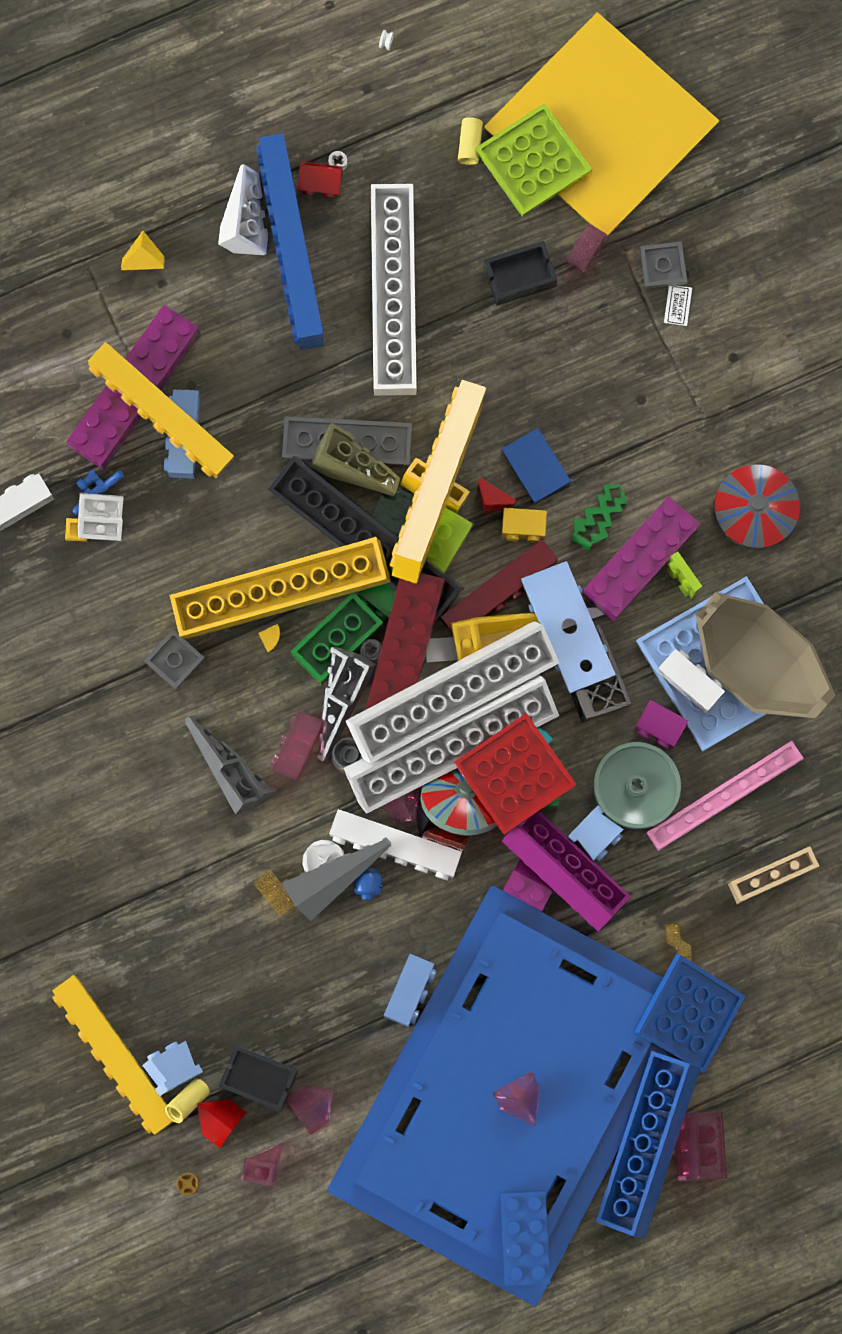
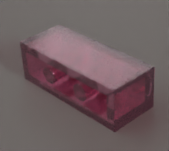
(297, 746)

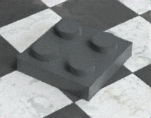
(663, 265)
(174, 659)

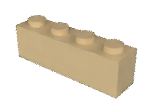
(773, 875)

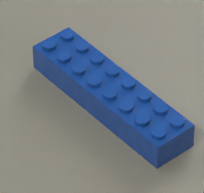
(648, 1145)

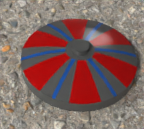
(756, 506)

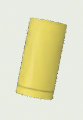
(470, 139)
(187, 1100)

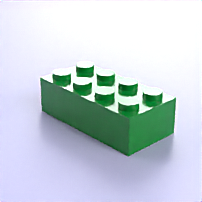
(343, 628)

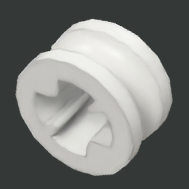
(386, 40)
(337, 155)

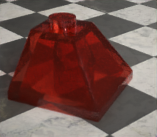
(447, 838)

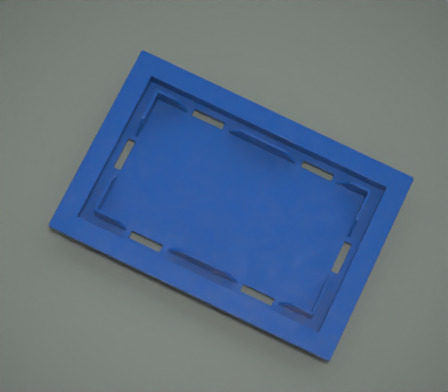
(459, 1141)

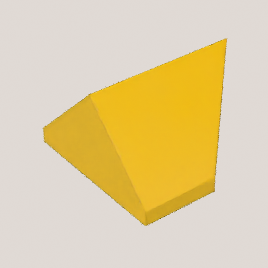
(143, 255)

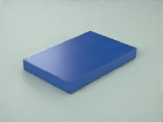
(536, 466)

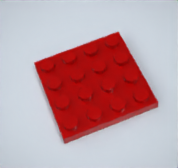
(515, 773)

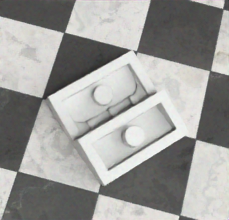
(100, 516)

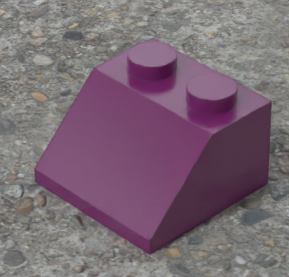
(661, 725)
(528, 886)

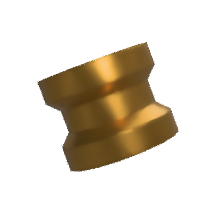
(186, 1181)

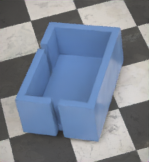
(410, 990)

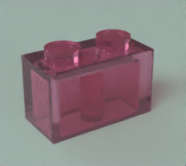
(587, 248)

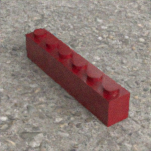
(502, 586)

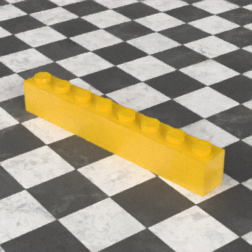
(160, 410)
(113, 1053)

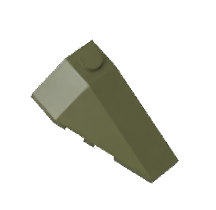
(347, 461)

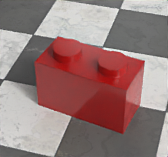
(320, 178)

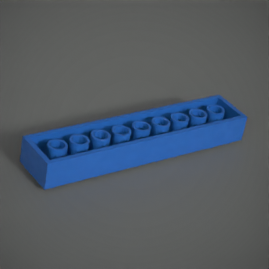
(289, 235)

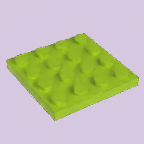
(533, 160)

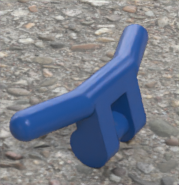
(101, 486)

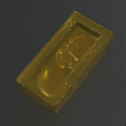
(274, 893)

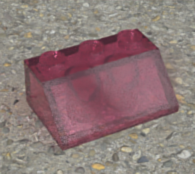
(701, 1147)

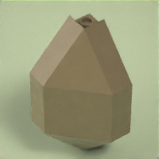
(761, 658)

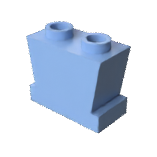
(596, 834)
(171, 1067)

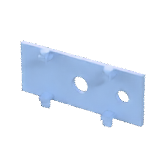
(558, 598)

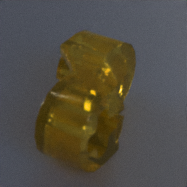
(673, 938)

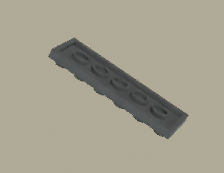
(385, 440)

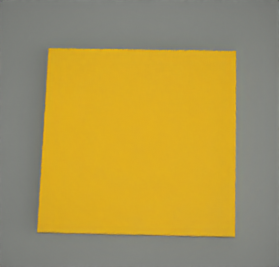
(620, 116)

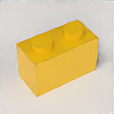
(524, 524)

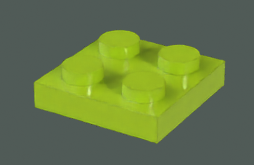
(679, 569)

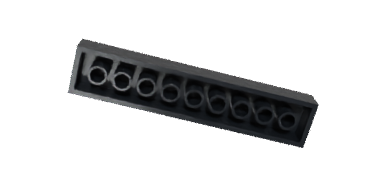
(346, 520)

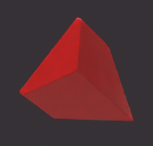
(493, 498)
(219, 1119)

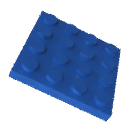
(690, 1013)

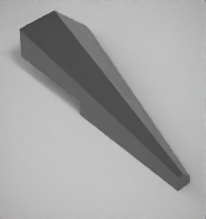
(346, 684)
(239, 784)
(319, 887)

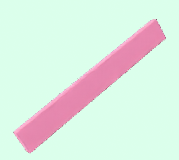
(724, 795)

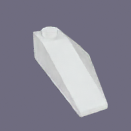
(242, 223)

